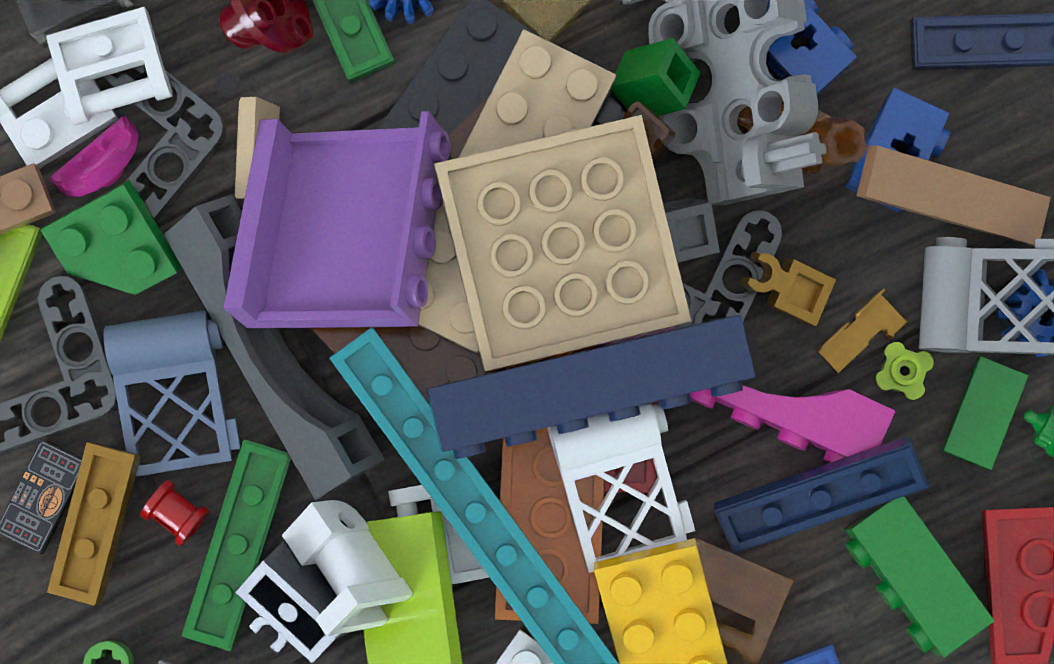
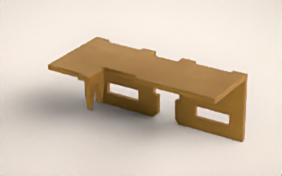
(870, 319)

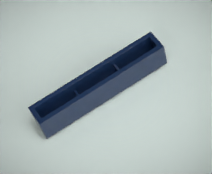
(590, 384)

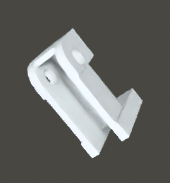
(350, 564)

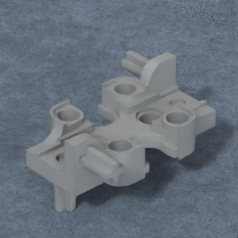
(772, 152)

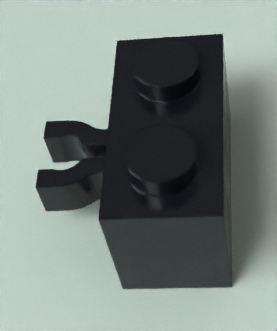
(289, 601)

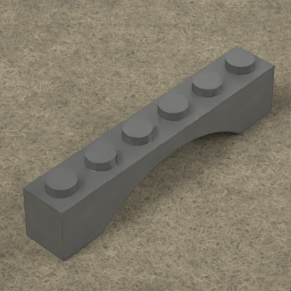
(318, 432)

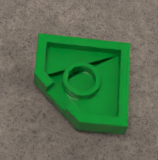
(113, 242)

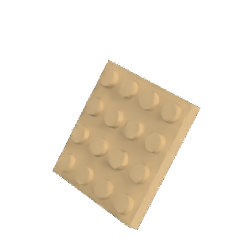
(562, 243)

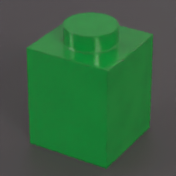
(657, 77)

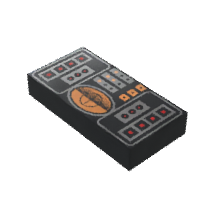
(41, 497)

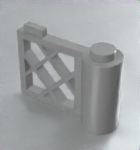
(955, 298)

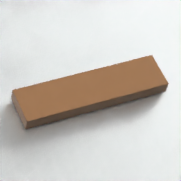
(952, 195)

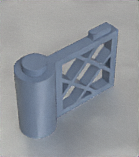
(163, 350)

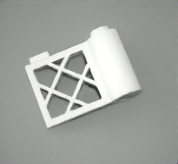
(612, 446)

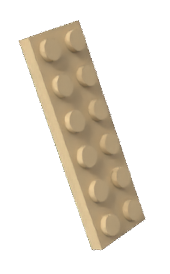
(536, 97)

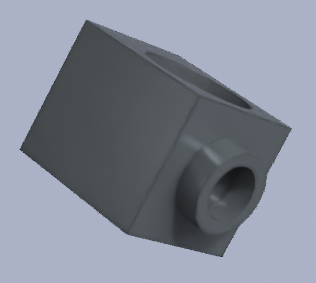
(691, 228)

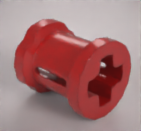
(174, 513)

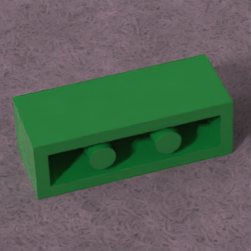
(917, 577)

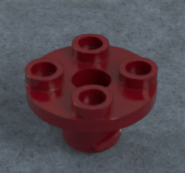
(271, 23)

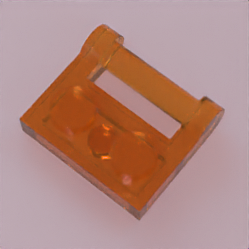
(746, 590)

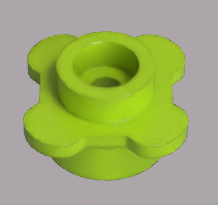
(890, 374)

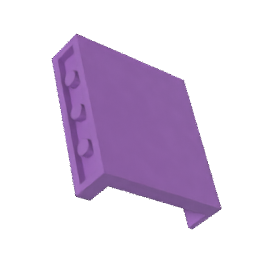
(337, 227)

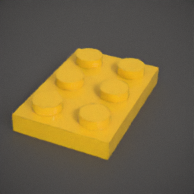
(660, 606)

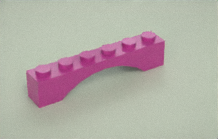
(832, 421)

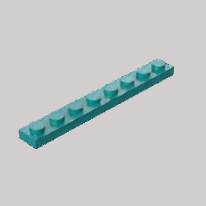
(469, 504)

